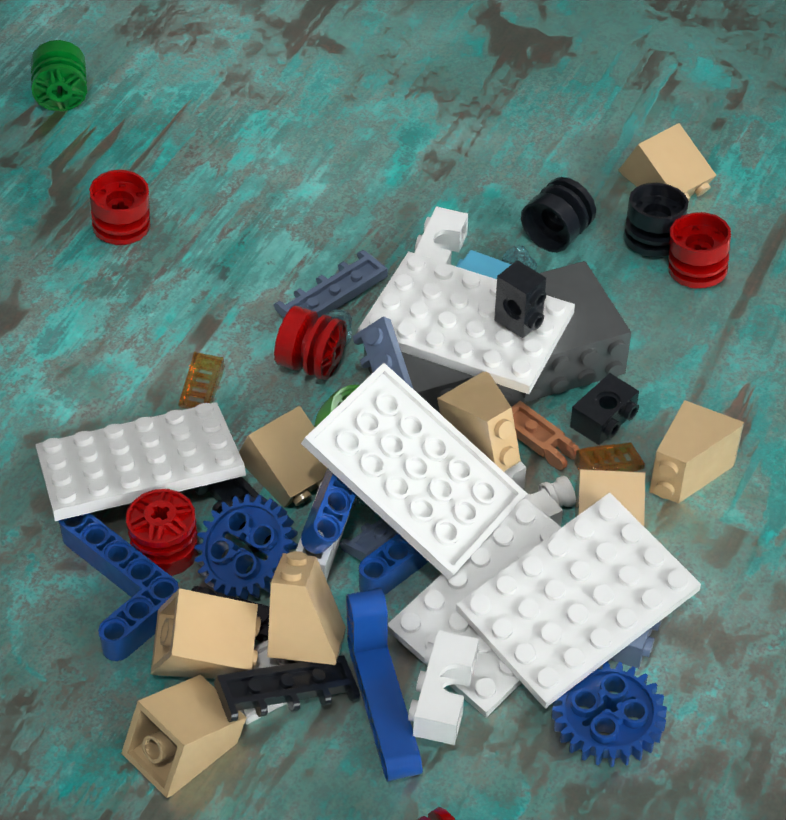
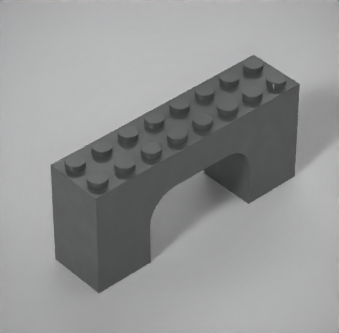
(588, 350)

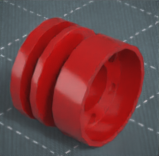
(120, 207)
(699, 250)
(310, 342)
(164, 529)

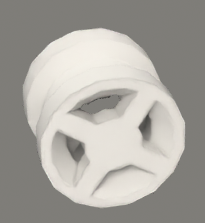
(560, 491)

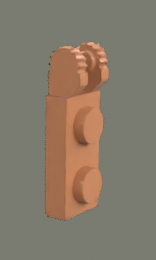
(542, 436)

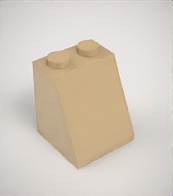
(669, 160)
(484, 418)
(694, 451)
(281, 461)
(624, 486)
(303, 613)
(204, 636)
(179, 734)

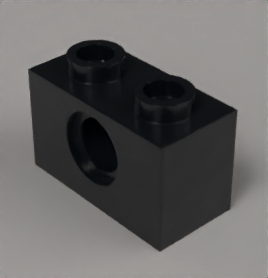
(520, 299)
(604, 409)

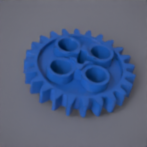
(229, 573)
(610, 715)

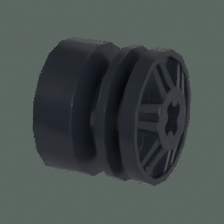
(558, 214)
(650, 216)

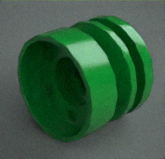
(58, 75)

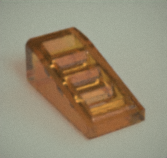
(202, 362)
(589, 456)

